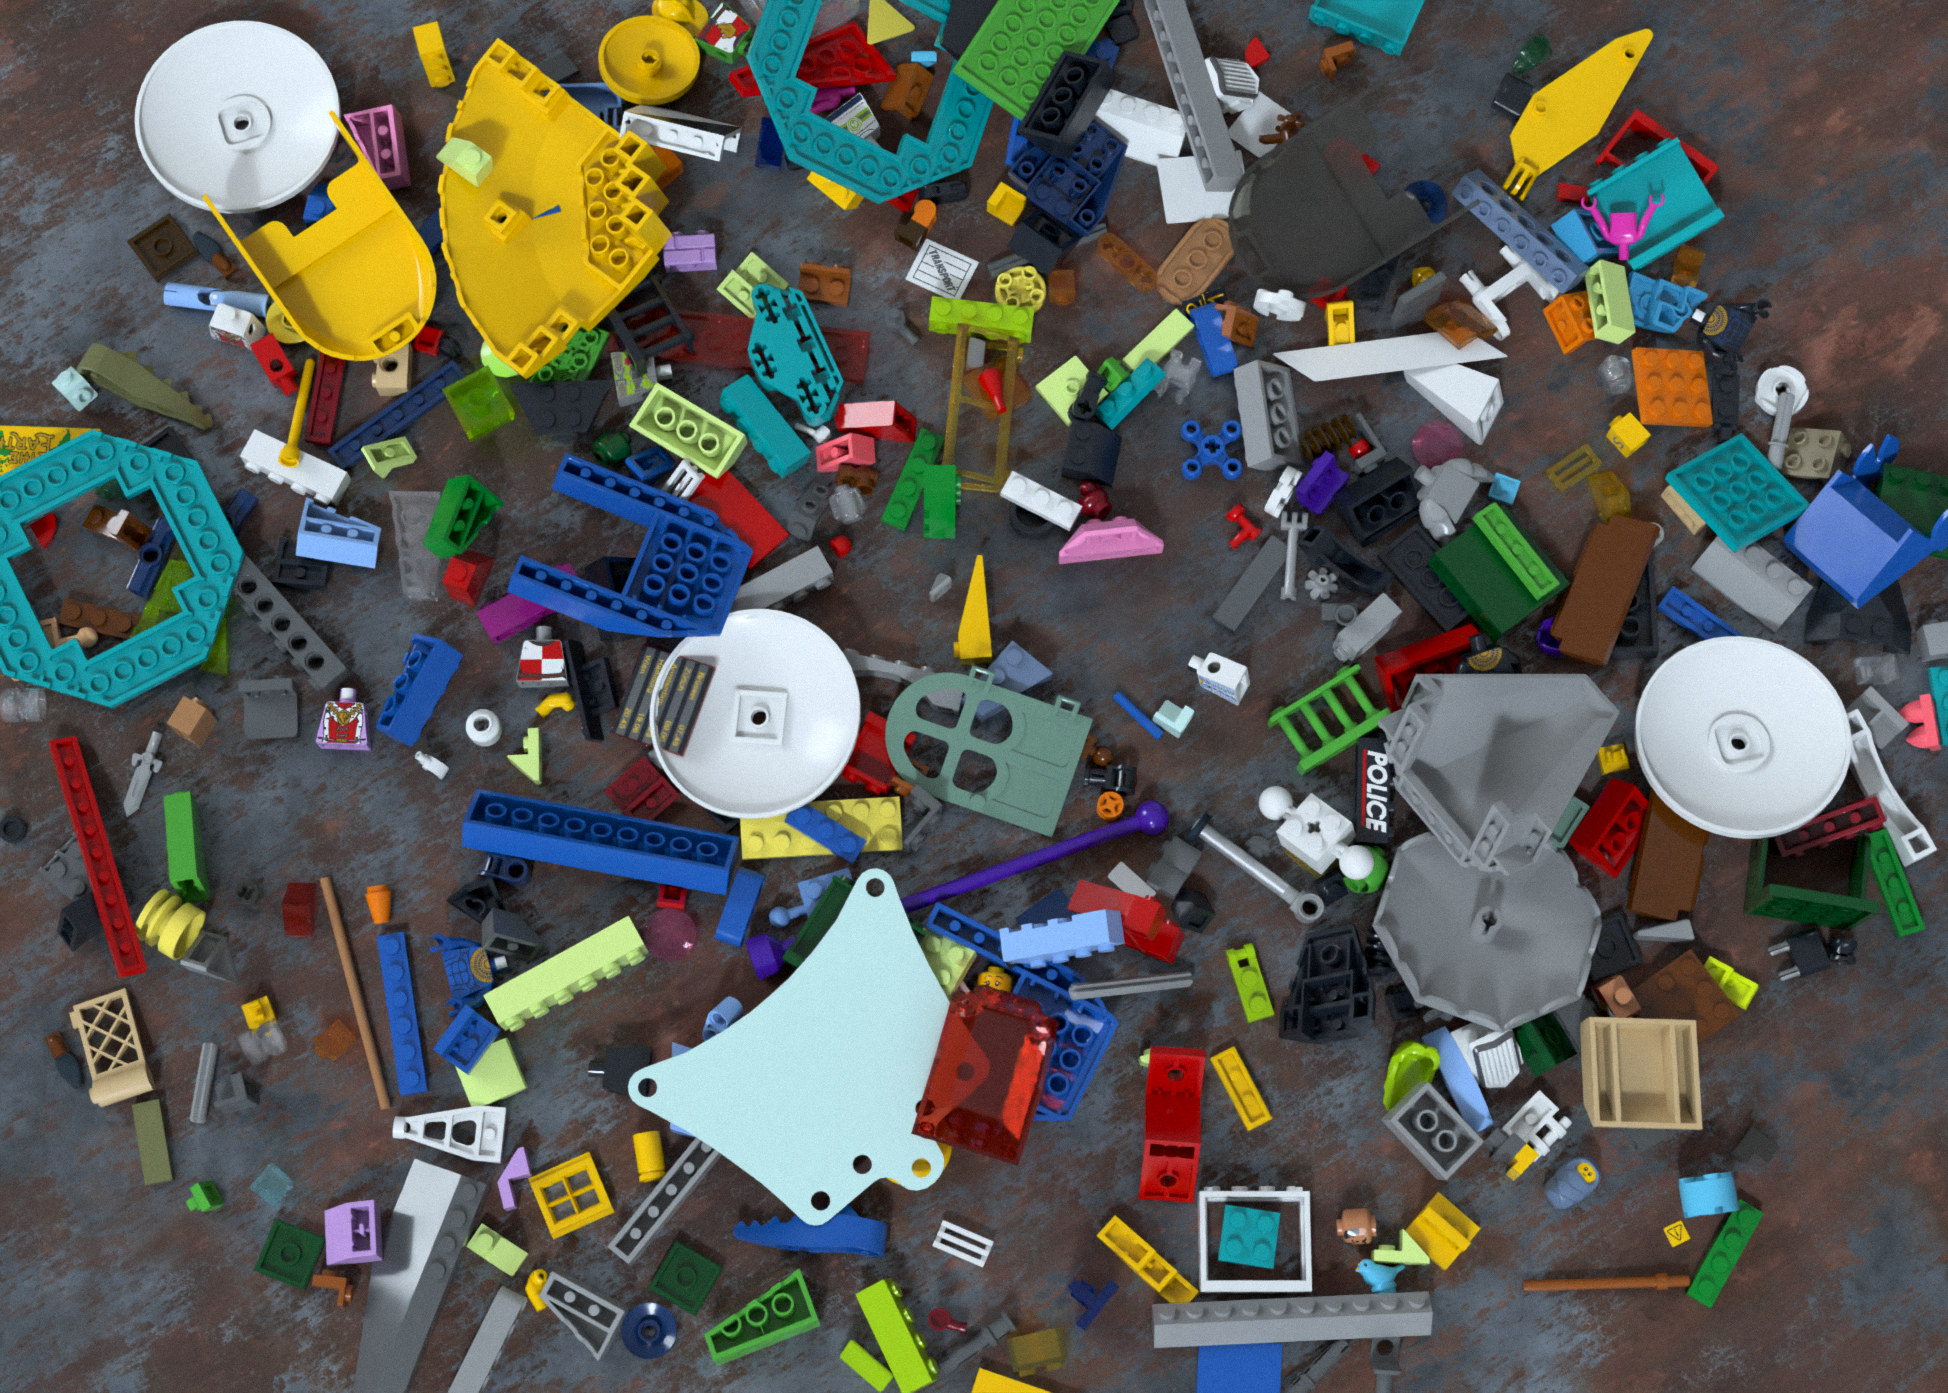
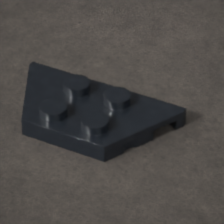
(561, 405)

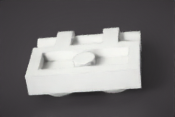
(1532, 1118)

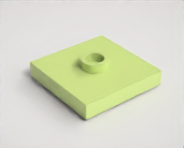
(1063, 387)

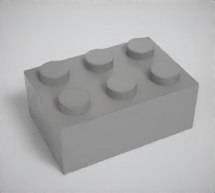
(1432, 1130)

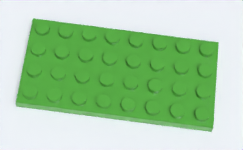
(1023, 44)

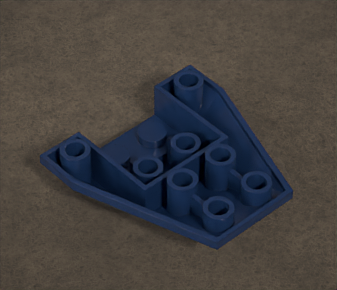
(1075, 188)

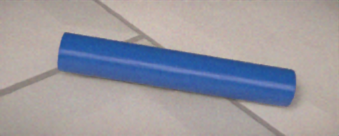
(1138, 715)

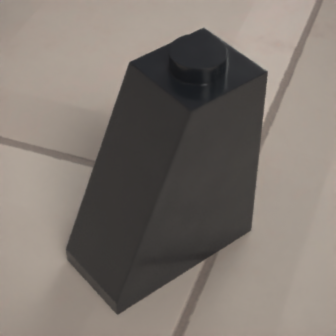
(82, 920)

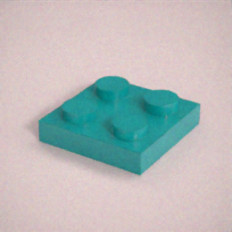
(1249, 1236)

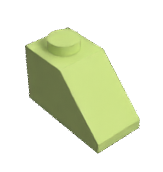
(466, 160)

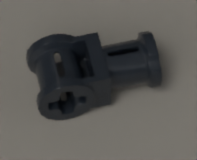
(1087, 397)
(1111, 778)

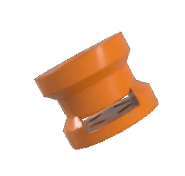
(1109, 801)

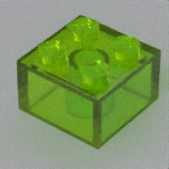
(479, 403)

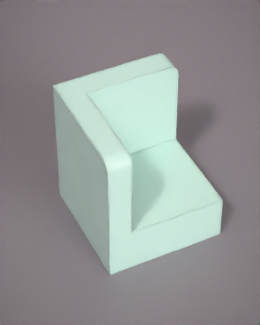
(1173, 718)

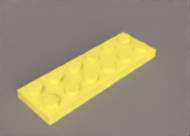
(870, 818)

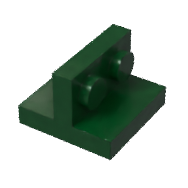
(1543, 1043)

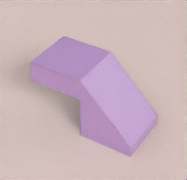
(517, 1169)

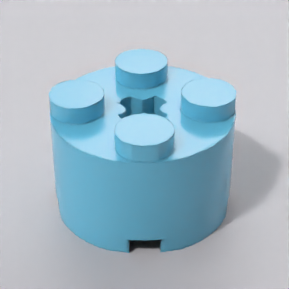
(1708, 1194)

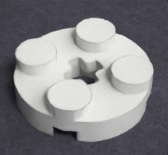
(1279, 303)
(1774, 378)
(1283, 491)

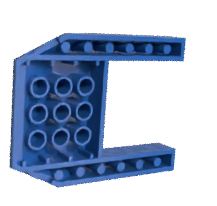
(679, 578)
(1083, 1024)

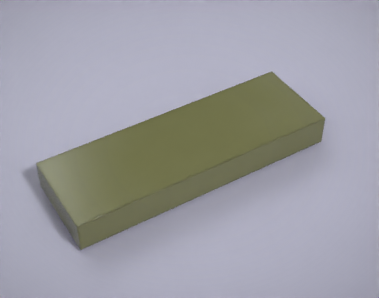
(153, 1142)

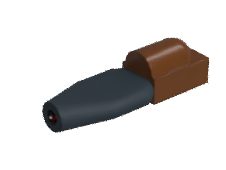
(213, 253)
(65, 1060)

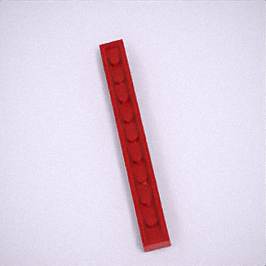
(97, 857)

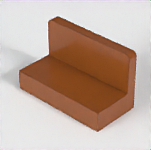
(908, 90)

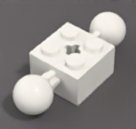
(1316, 833)

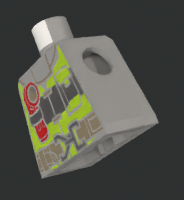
(631, 387)

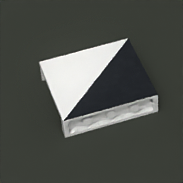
(681, 131)

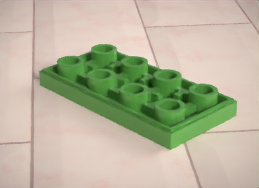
(577, 360)

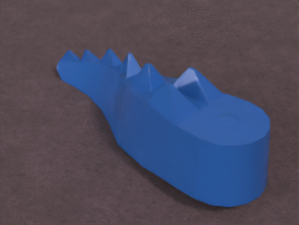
(841, 1234)

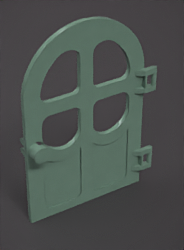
(1031, 764)

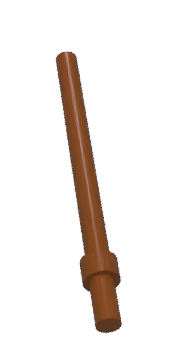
(1659, 1281)

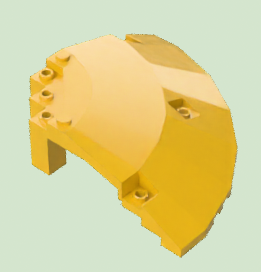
(558, 269)

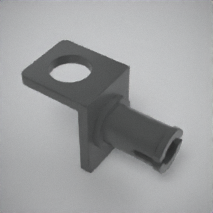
(1384, 1365)

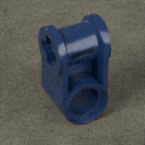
(501, 869)

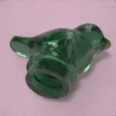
(1532, 53)

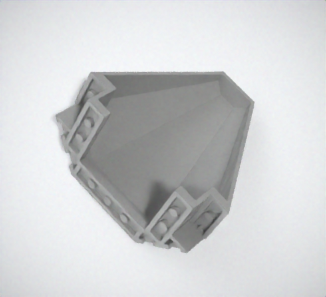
(1495, 758)

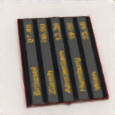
(678, 700)

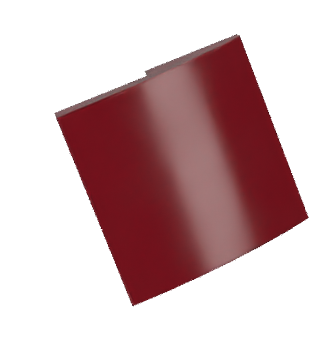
(641, 791)

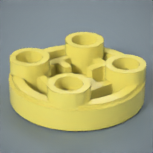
(1021, 287)

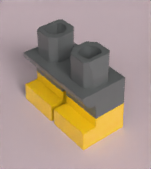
(1511, 1150)

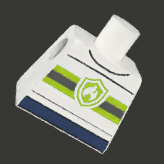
(857, 118)

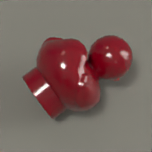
(1094, 500)

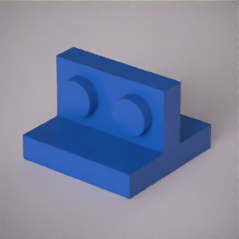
(466, 1040)

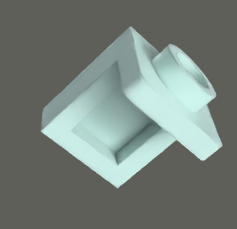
(74, 388)

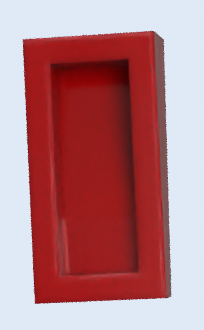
(1571, 193)

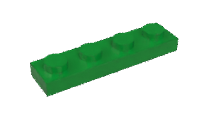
(911, 481)
(1893, 885)
(1724, 1254)

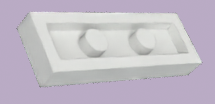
(1041, 500)

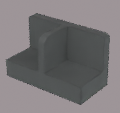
(235, 1094)

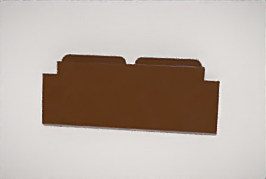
(1603, 589)
(1666, 864)

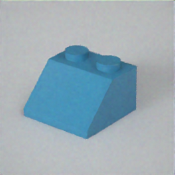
(1583, 237)

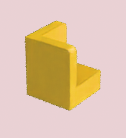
(1006, 204)

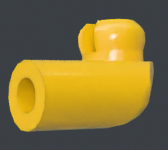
(555, 700)

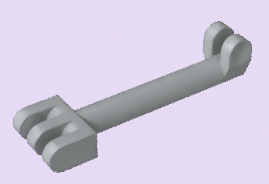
(1293, 529)

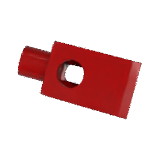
(273, 357)

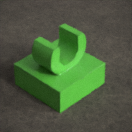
(1113, 373)
(205, 1197)

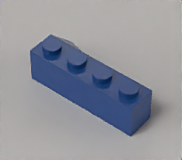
(418, 688)

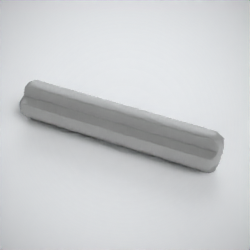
(204, 1083)

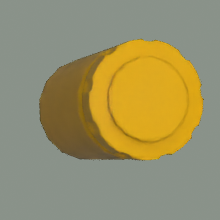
(649, 1156)

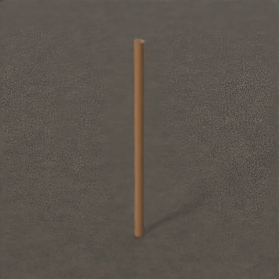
(355, 994)

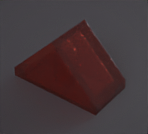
(299, 909)

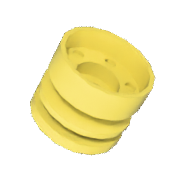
(169, 924)

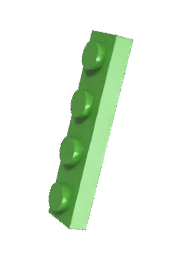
(1516, 551)

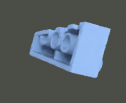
(1062, 938)

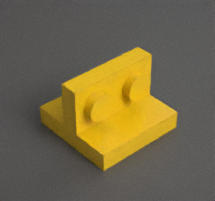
(1442, 1231)

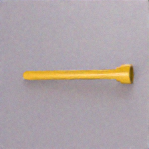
(290, 454)

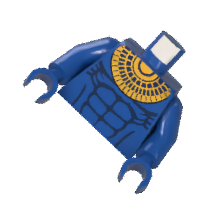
(468, 970)

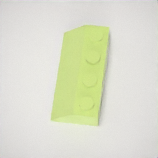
(689, 431)

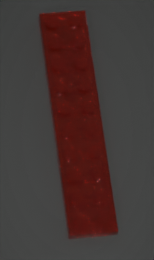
(725, 342)

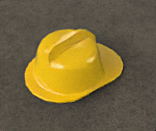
(687, 13)

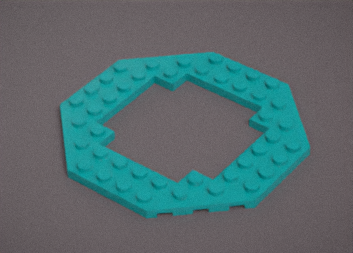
(839, 153)
(198, 527)

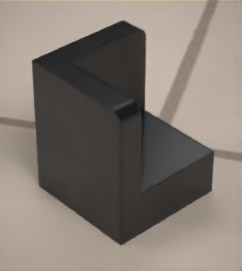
(1193, 910)

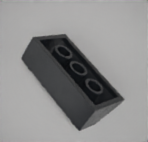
(1067, 103)

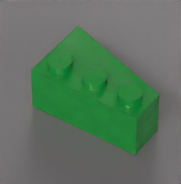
(941, 496)

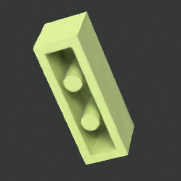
(1609, 302)

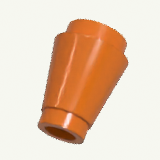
(379, 903)

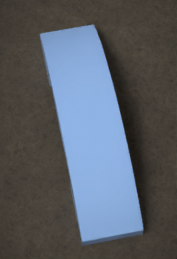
(1459, 1080)

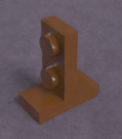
(120, 527)

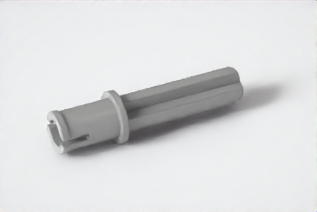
(1781, 429)

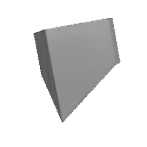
(211, 957)

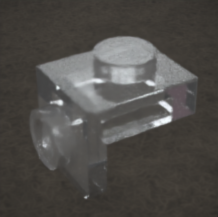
(1876, 670)

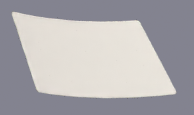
(1185, 194)

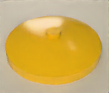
(649, 60)

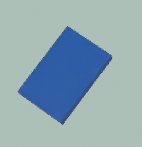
(1239, 1368)

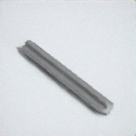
(1130, 985)

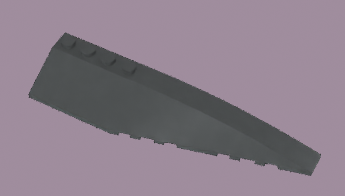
(416, 1274)

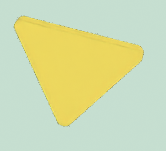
(885, 22)

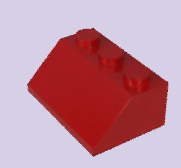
(1612, 827)

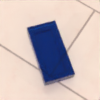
(769, 147)

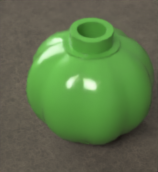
(1375, 879)

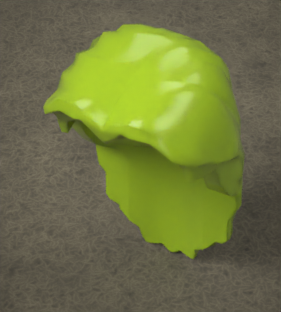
(1409, 1065)

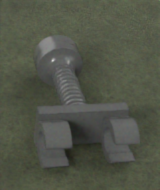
(1341, 612)

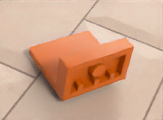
(1570, 320)

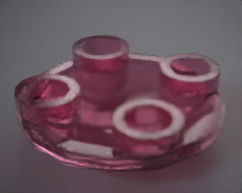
(1436, 444)
(670, 935)

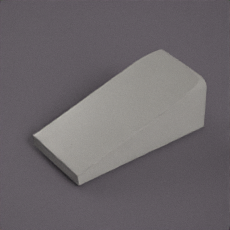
(1675, 931)

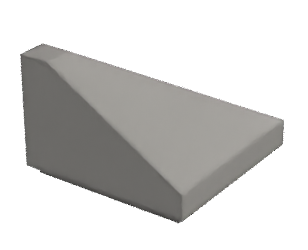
(940, 587)

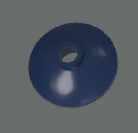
(1434, 195)
(636, 1323)

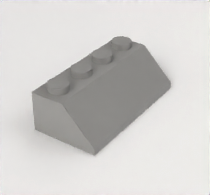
(1268, 416)
(1753, 581)

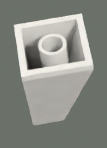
(1461, 395)

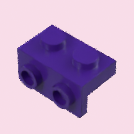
(1321, 484)

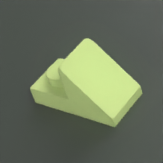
(388, 455)
(530, 763)
(497, 1250)
(1408, 1253)

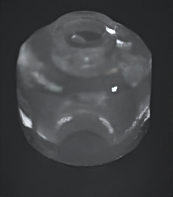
(1616, 374)
(847, 504)

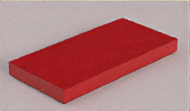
(741, 513)

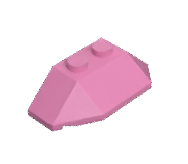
(1109, 540)

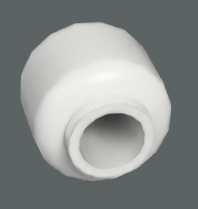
(482, 719)

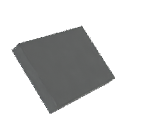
(1417, 301)

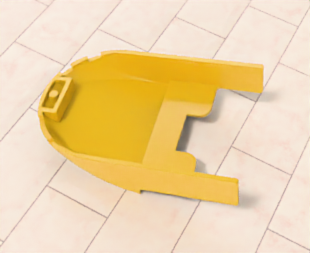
(353, 279)

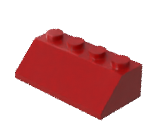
(1430, 656)

